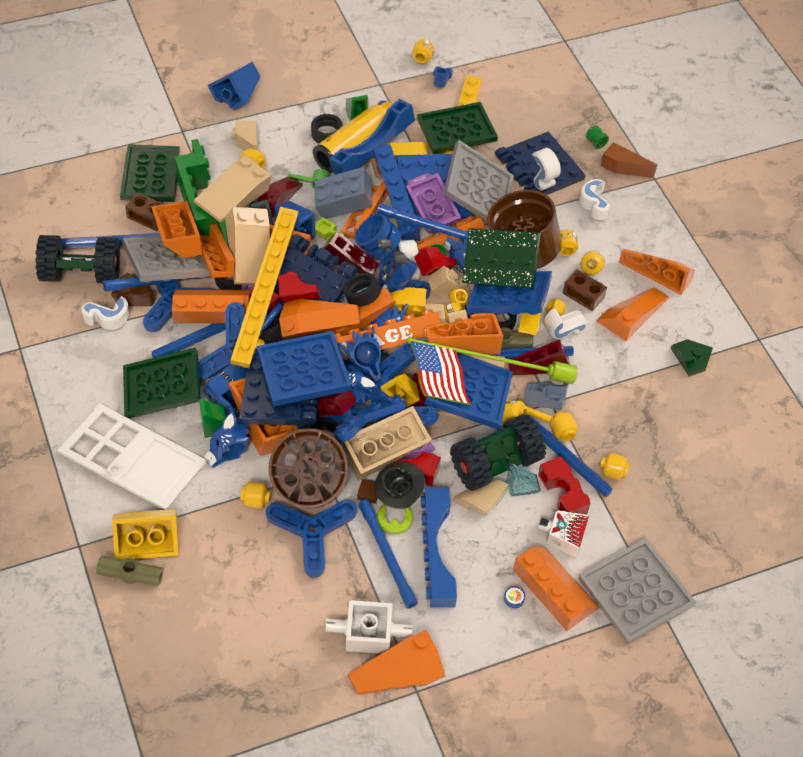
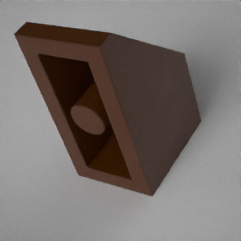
(135, 295)

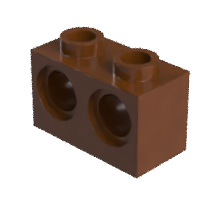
(140, 210)
(584, 290)

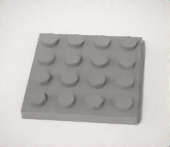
(475, 180)
(156, 262)
(636, 591)

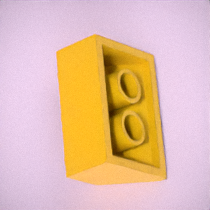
(145, 534)

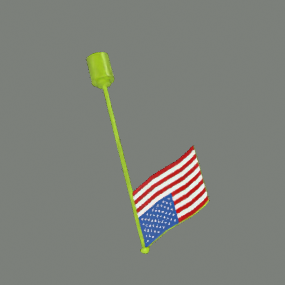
(442, 373)

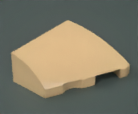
(483, 498)

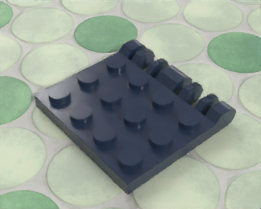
(525, 168)
(315, 270)
(258, 407)

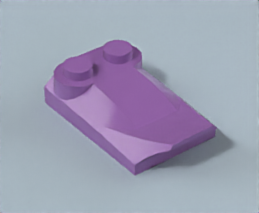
(430, 202)

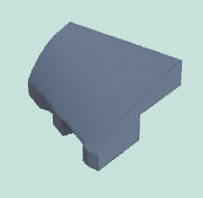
(546, 395)

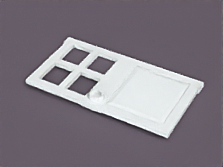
(146, 466)

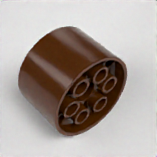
(529, 213)
(282, 449)

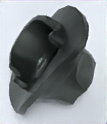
(399, 484)

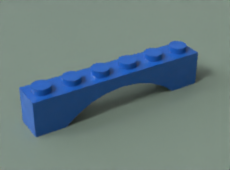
(396, 120)
(396, 190)
(442, 583)

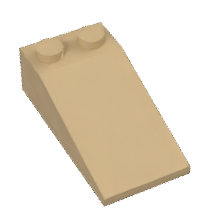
(234, 188)
(248, 240)
(385, 442)

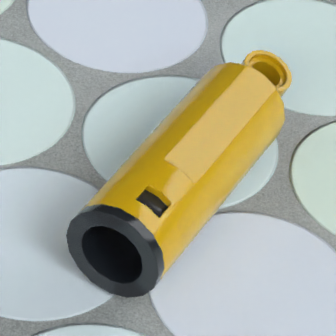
(350, 134)

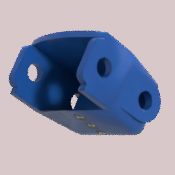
(217, 387)

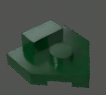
(692, 356)

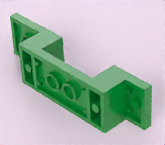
(193, 176)

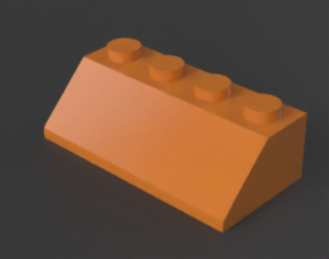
(178, 228)
(206, 305)
(554, 587)

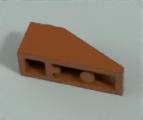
(627, 162)

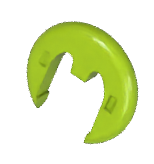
(394, 527)

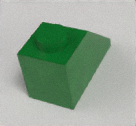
(356, 106)
(211, 417)

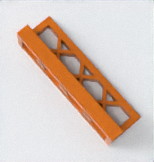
(379, 197)
(221, 253)

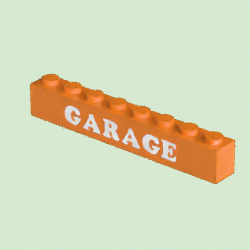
(394, 332)

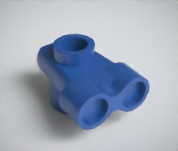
(441, 76)

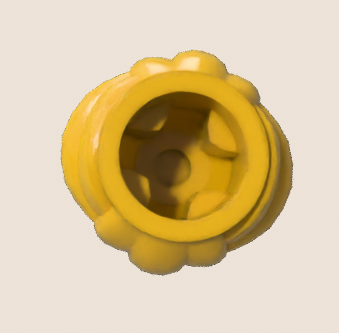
(459, 296)
(558, 304)

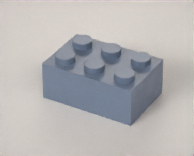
(343, 193)

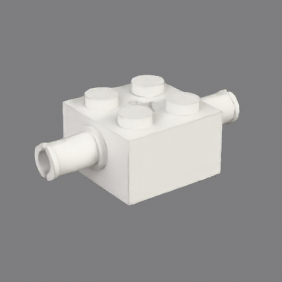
(368, 627)

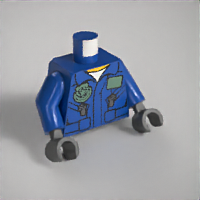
(397, 268)

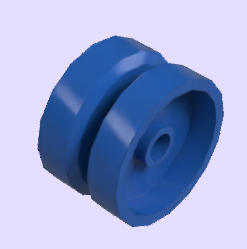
(372, 230)

